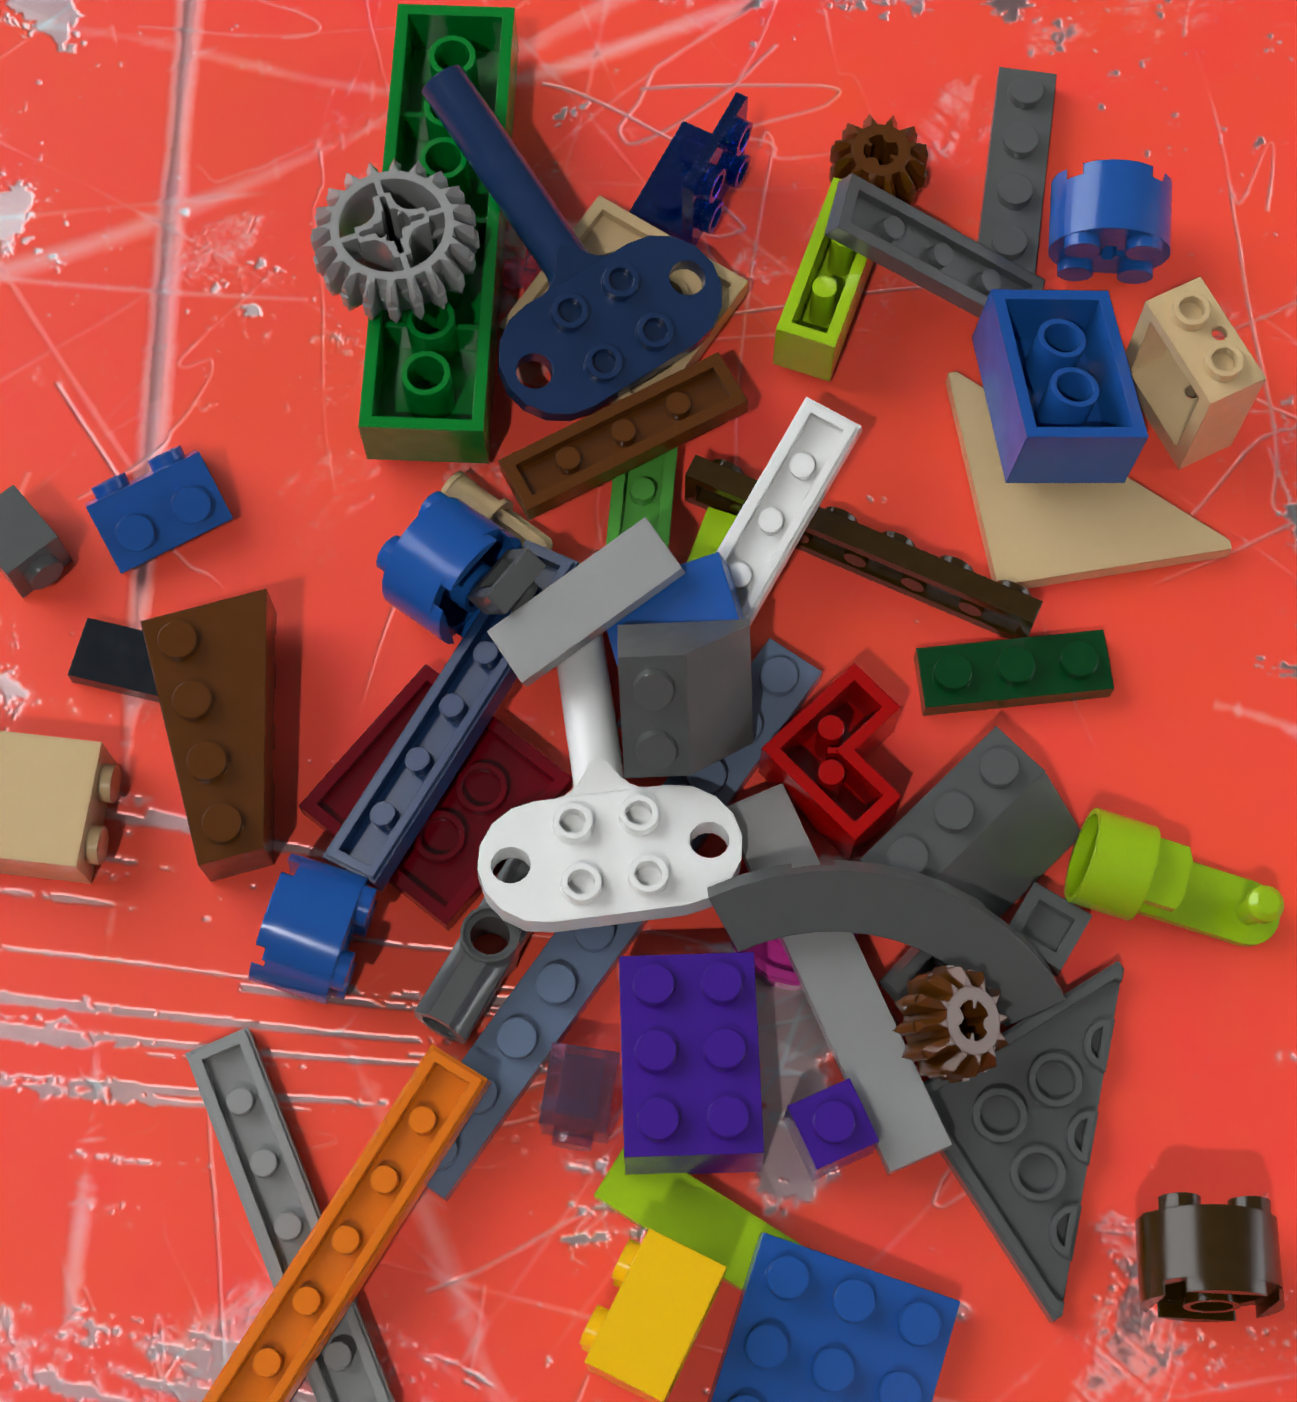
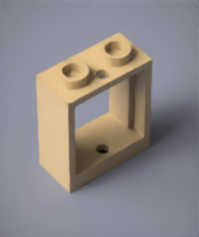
(1179, 358)

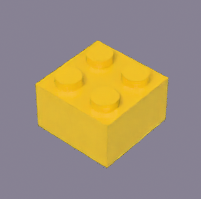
(653, 1317)

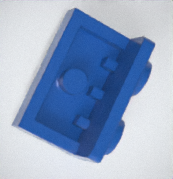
(157, 508)

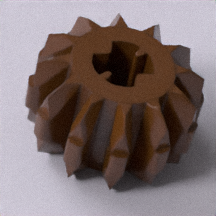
(882, 157)
(951, 1024)

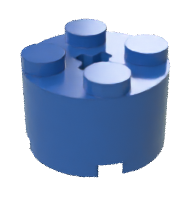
(1110, 221)
(441, 563)
(312, 928)

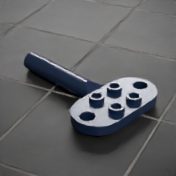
(603, 316)

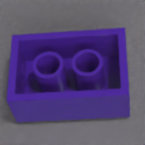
(690, 1064)

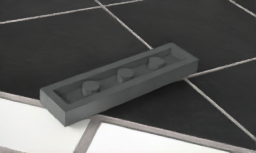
(1017, 165)
(921, 247)

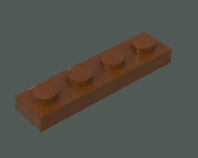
(623, 435)

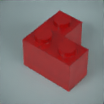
(824, 765)

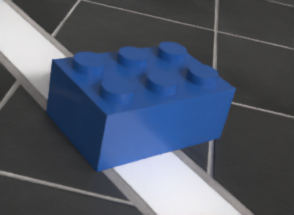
(1058, 387)

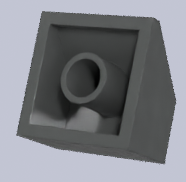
(683, 695)

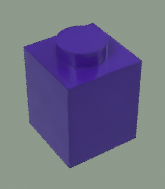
(830, 1129)

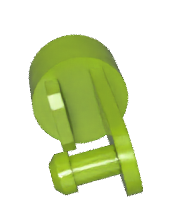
(1130, 870)

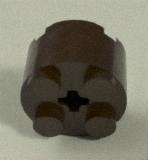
(1209, 1258)

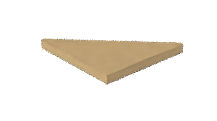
(1067, 529)

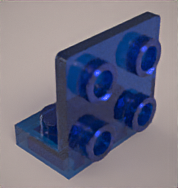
(694, 175)

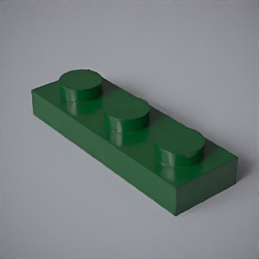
(1013, 672)

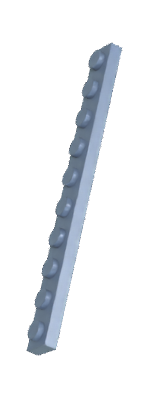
(580, 960)

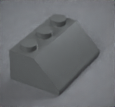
(984, 826)

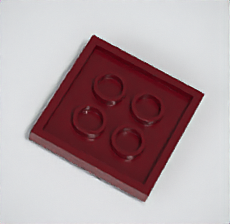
(443, 860)

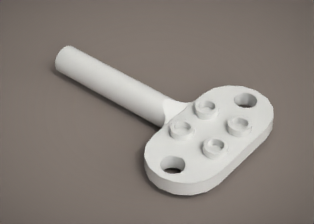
(606, 845)

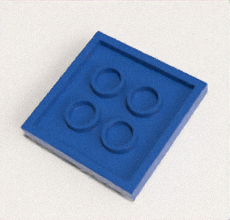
(830, 1332)

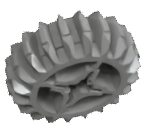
(364, 264)

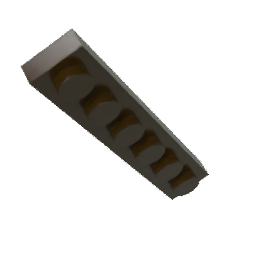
(881, 557)

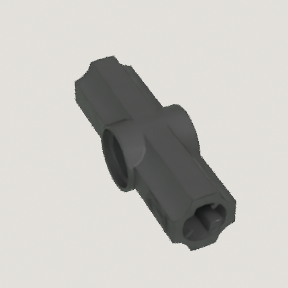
(471, 977)

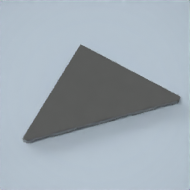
(1030, 1132)

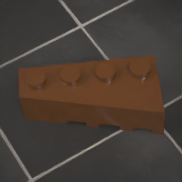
(218, 711)

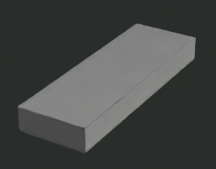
(586, 602)

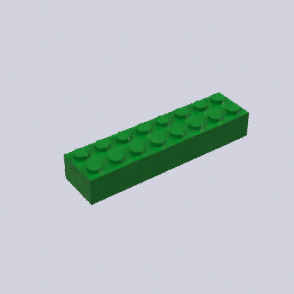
(435, 377)

